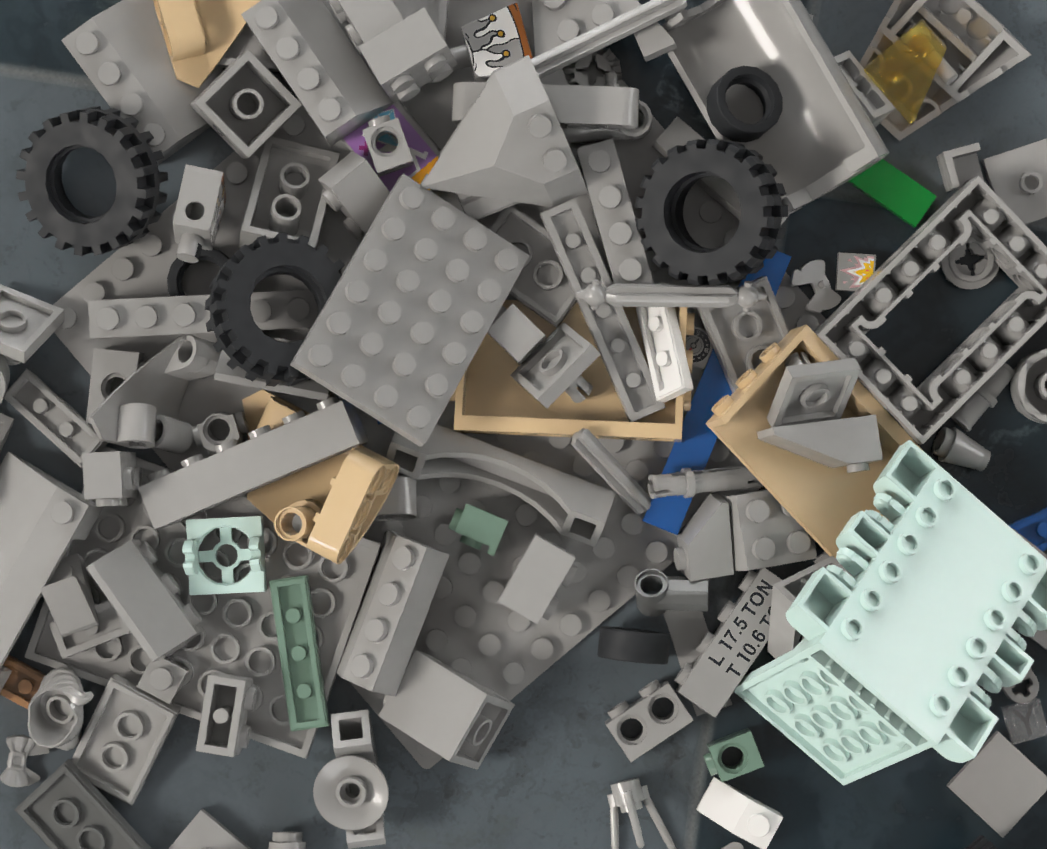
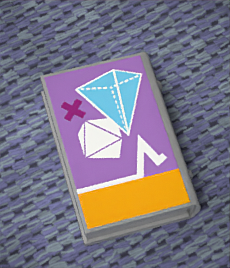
(421, 146)

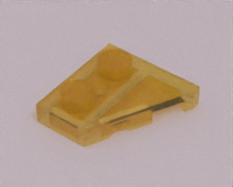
(908, 68)

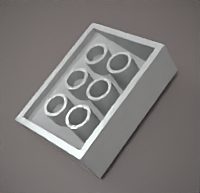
(133, 72)

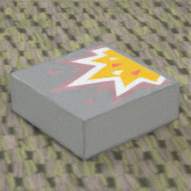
(853, 270)

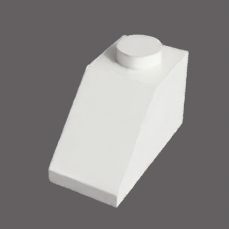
(740, 813)

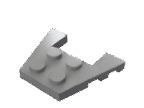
(565, 19)

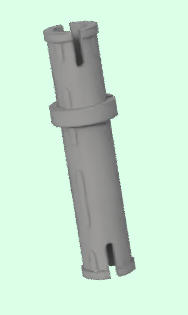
(694, 482)

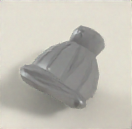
(58, 710)

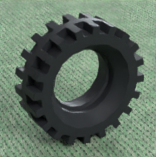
(133, 169)
(231, 303)

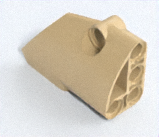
(199, 33)
(332, 498)

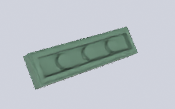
(299, 653)

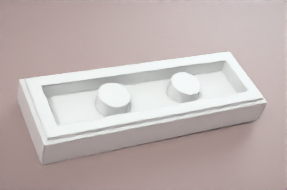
(664, 351)

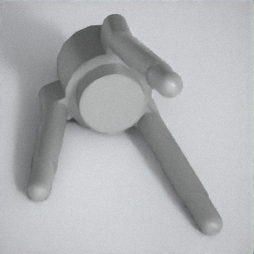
(628, 797)

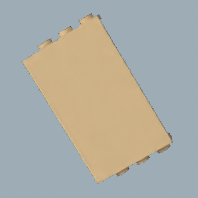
(496, 404)
(812, 493)

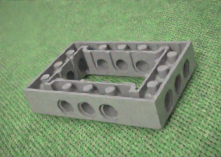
(968, 213)

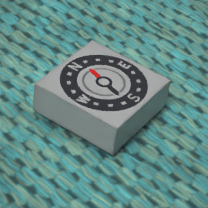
(701, 347)

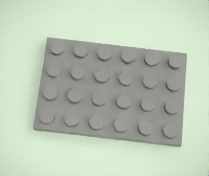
(410, 310)

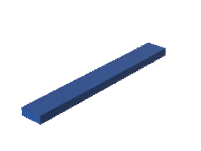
(696, 436)

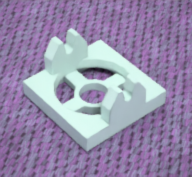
(198, 581)

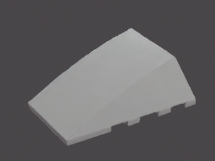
(976, 49)

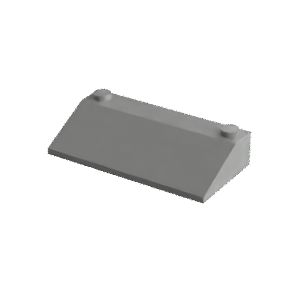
(35, 531)

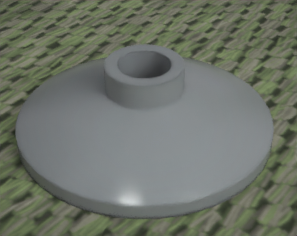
(342, 807)

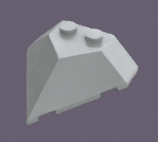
(509, 145)

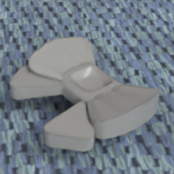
(814, 274)
(17, 773)

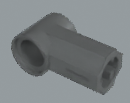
(673, 593)

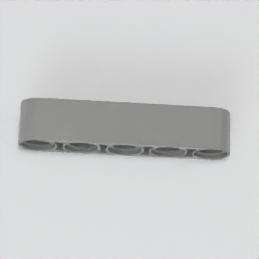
(573, 104)

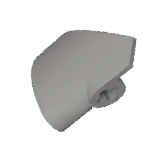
(147, 404)

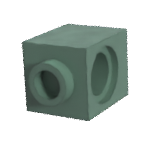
(749, 761)

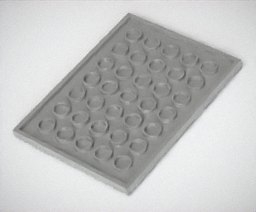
(236, 626)

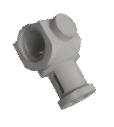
(204, 437)

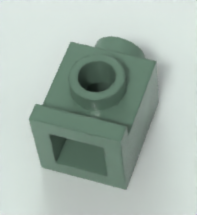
(478, 527)

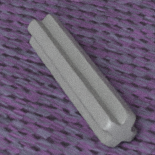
(611, 471)

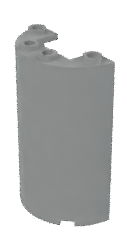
(822, 127)

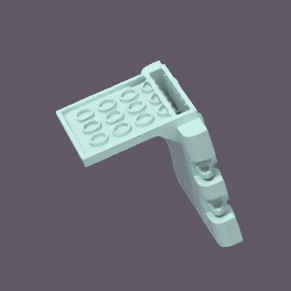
(911, 631)

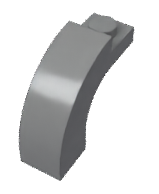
(354, 736)

